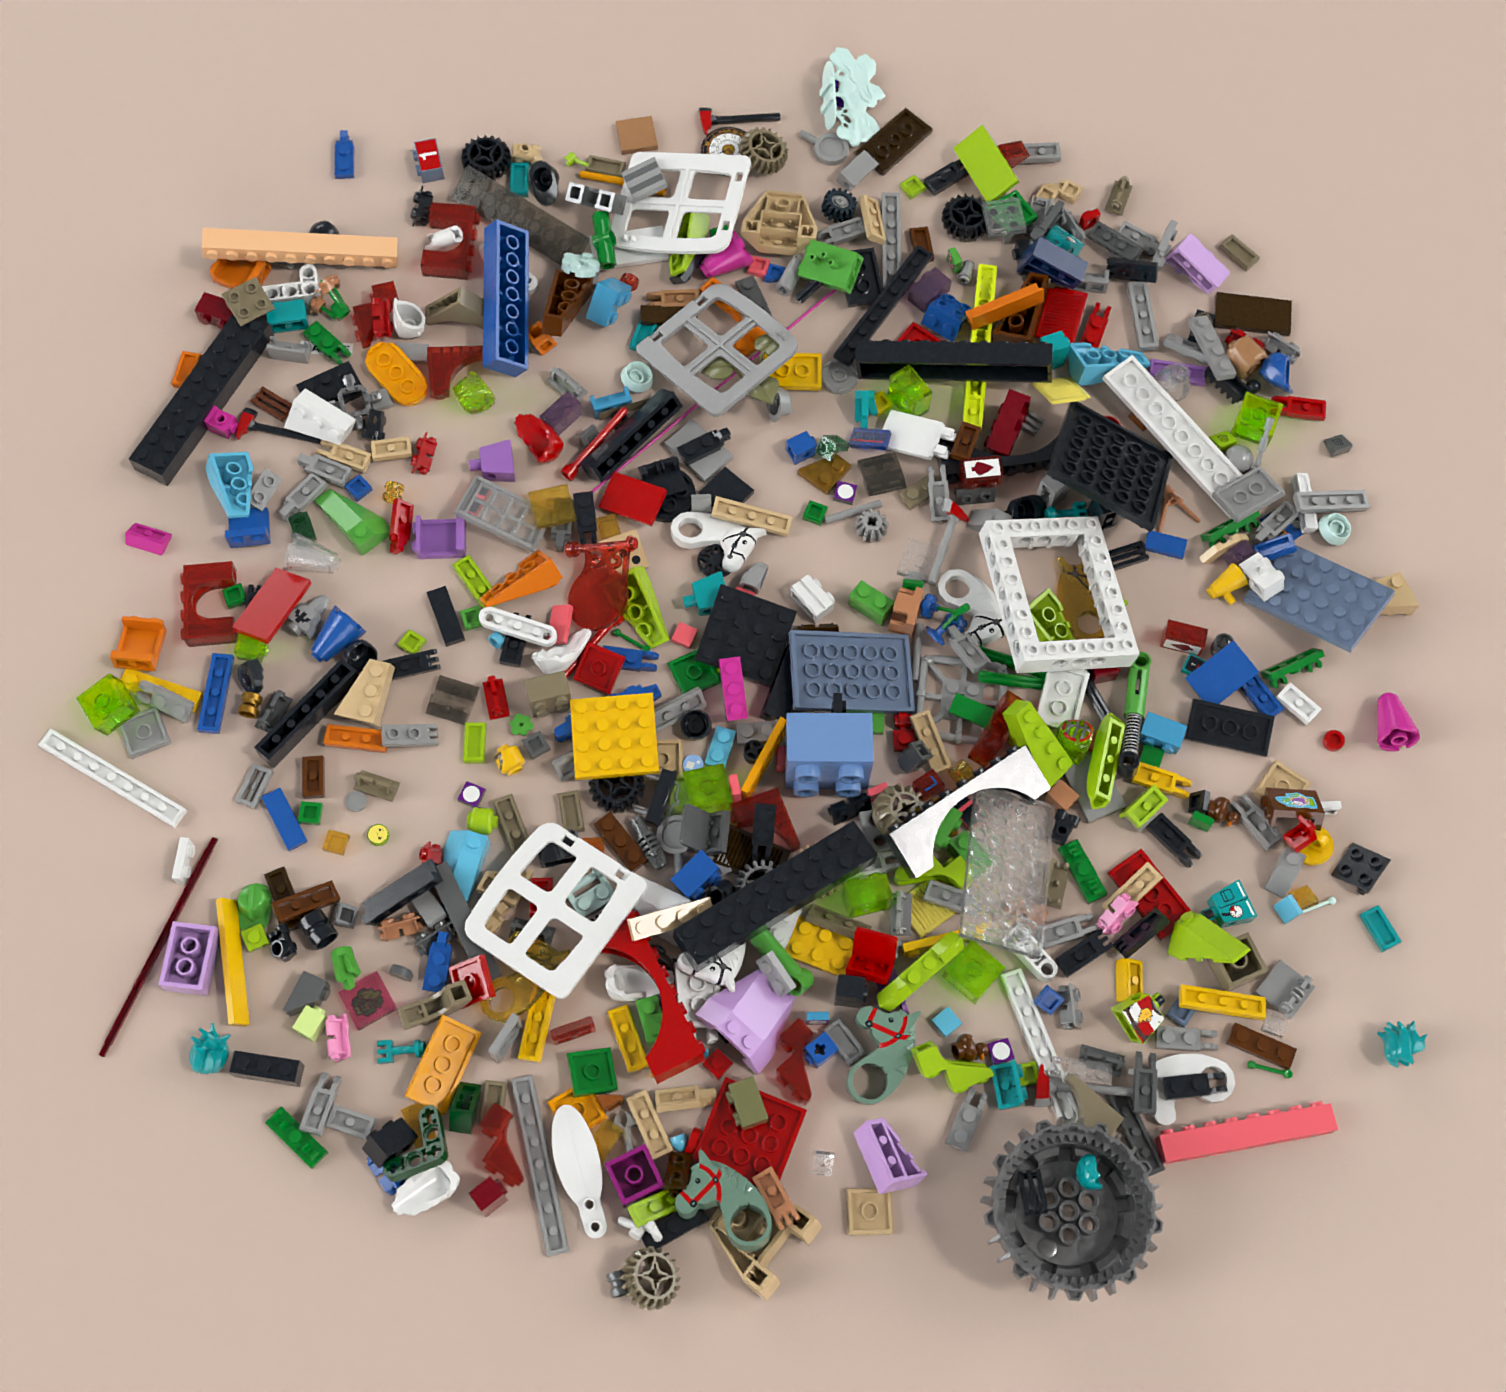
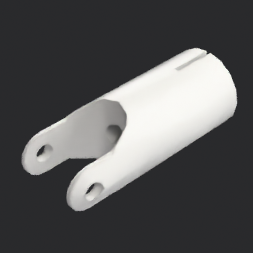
(444, 238)

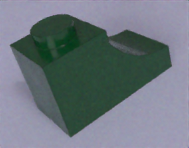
(464, 1108)

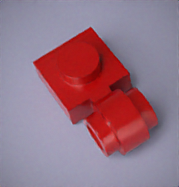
(902, 737)

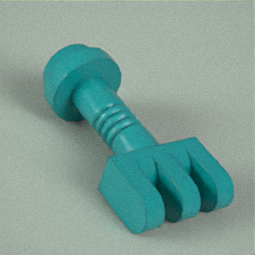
(1076, 511)
(418, 1048)

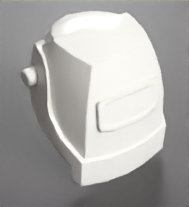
(407, 319)

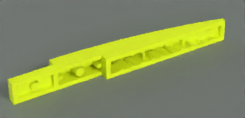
(975, 390)

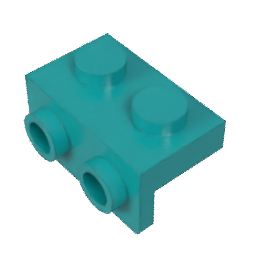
(1008, 1085)

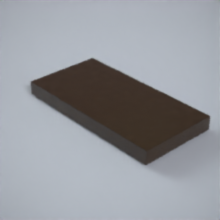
(896, 140)
(1252, 313)

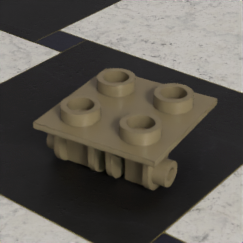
(248, 301)

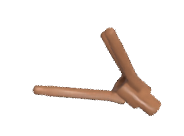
(1172, 499)

